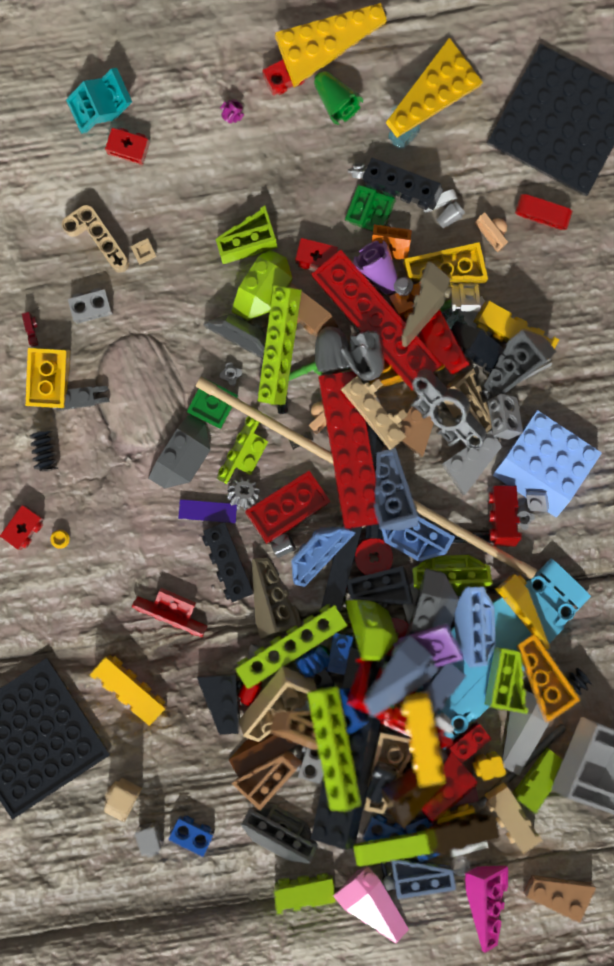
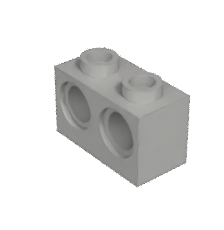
(91, 311)
(505, 416)
(310, 759)
(149, 839)

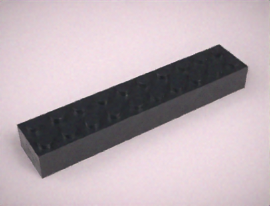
(337, 826)

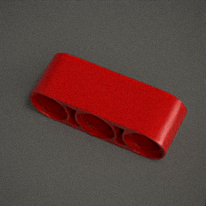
(543, 212)

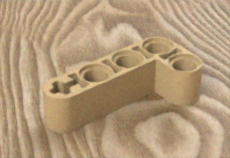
(101, 240)

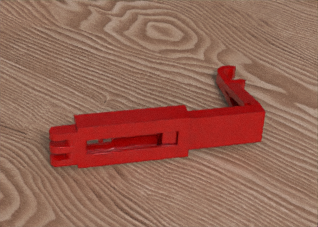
(390, 717)

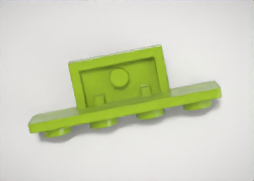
(244, 453)

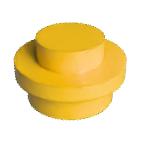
(60, 539)

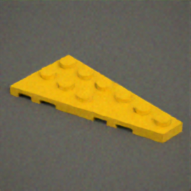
(320, 42)
(440, 85)

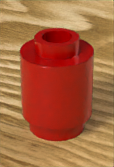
(249, 695)

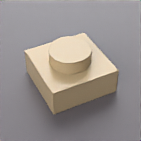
(143, 251)

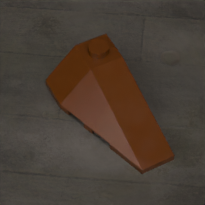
(255, 753)

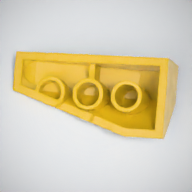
(519, 600)

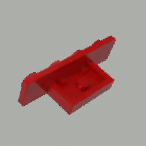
(172, 610)

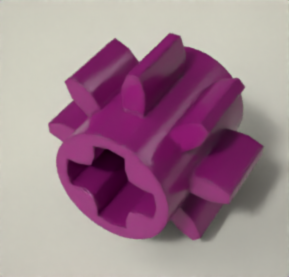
(232, 111)

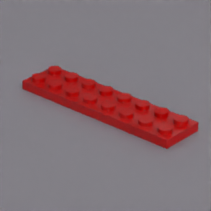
(372, 312)
(349, 452)

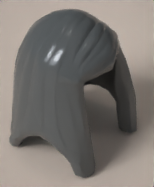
(328, 351)
(365, 355)

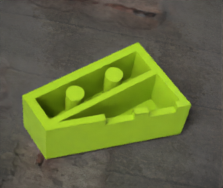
(304, 892)

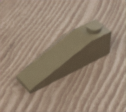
(432, 295)

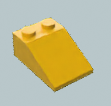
(47, 377)

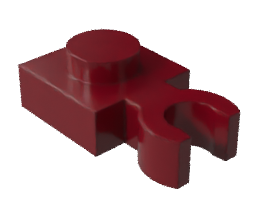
(30, 325)

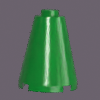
(338, 98)

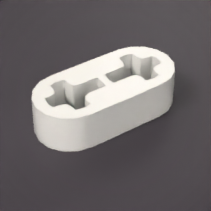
(445, 198)

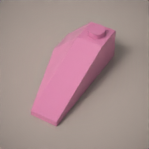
(370, 902)

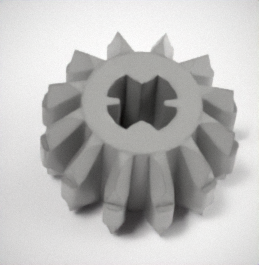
(243, 500)

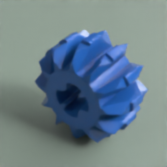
(312, 661)

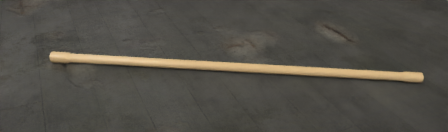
(212, 389)

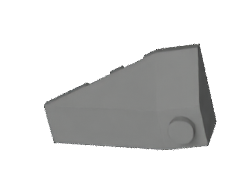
(523, 735)

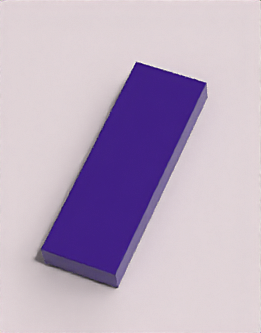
(207, 511)

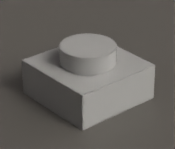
(537, 501)

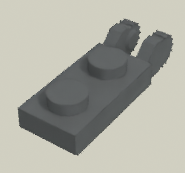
(83, 397)

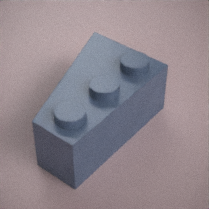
(442, 685)
(421, 878)

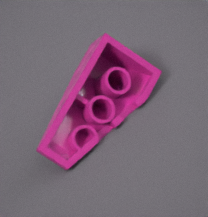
(485, 894)

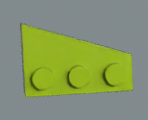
(248, 238)
(505, 682)
(538, 780)

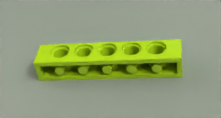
(279, 345)
(252, 677)
(334, 749)

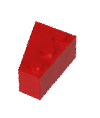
(504, 516)
(458, 784)

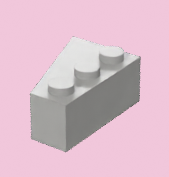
(470, 463)

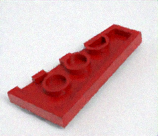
(442, 344)

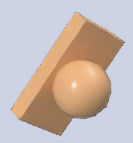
(493, 230)
(318, 413)

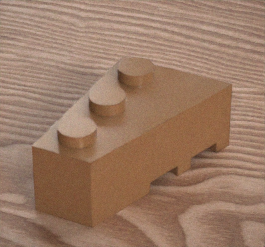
(313, 315)
(295, 727)

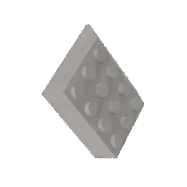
(589, 767)

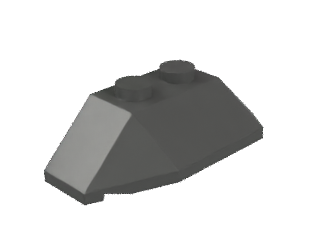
(239, 332)
(182, 454)
(434, 603)
(280, 833)

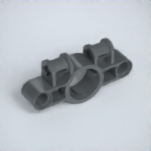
(452, 429)

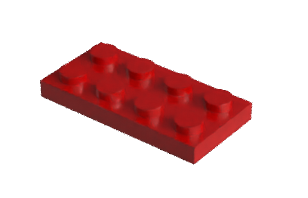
(287, 507)

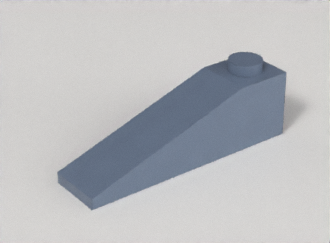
(392, 495)
(405, 673)

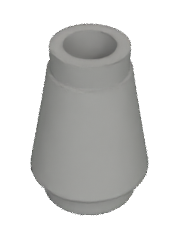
(450, 215)

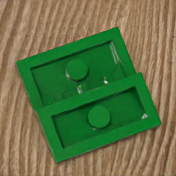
(369, 208)

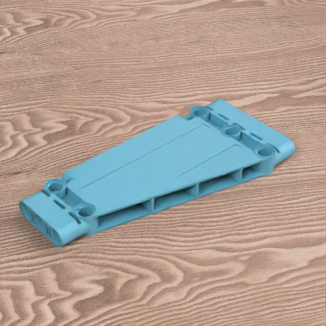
(470, 695)

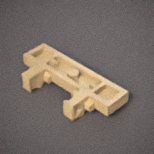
(364, 400)

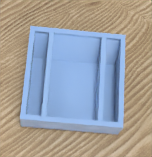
(547, 460)

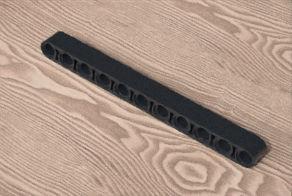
(344, 557)

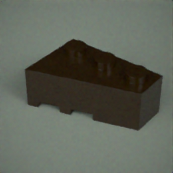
(407, 797)
(462, 833)

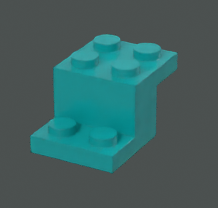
(99, 100)

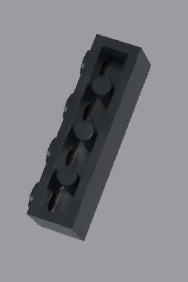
(402, 184)
(228, 562)

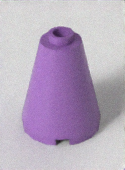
(377, 265)

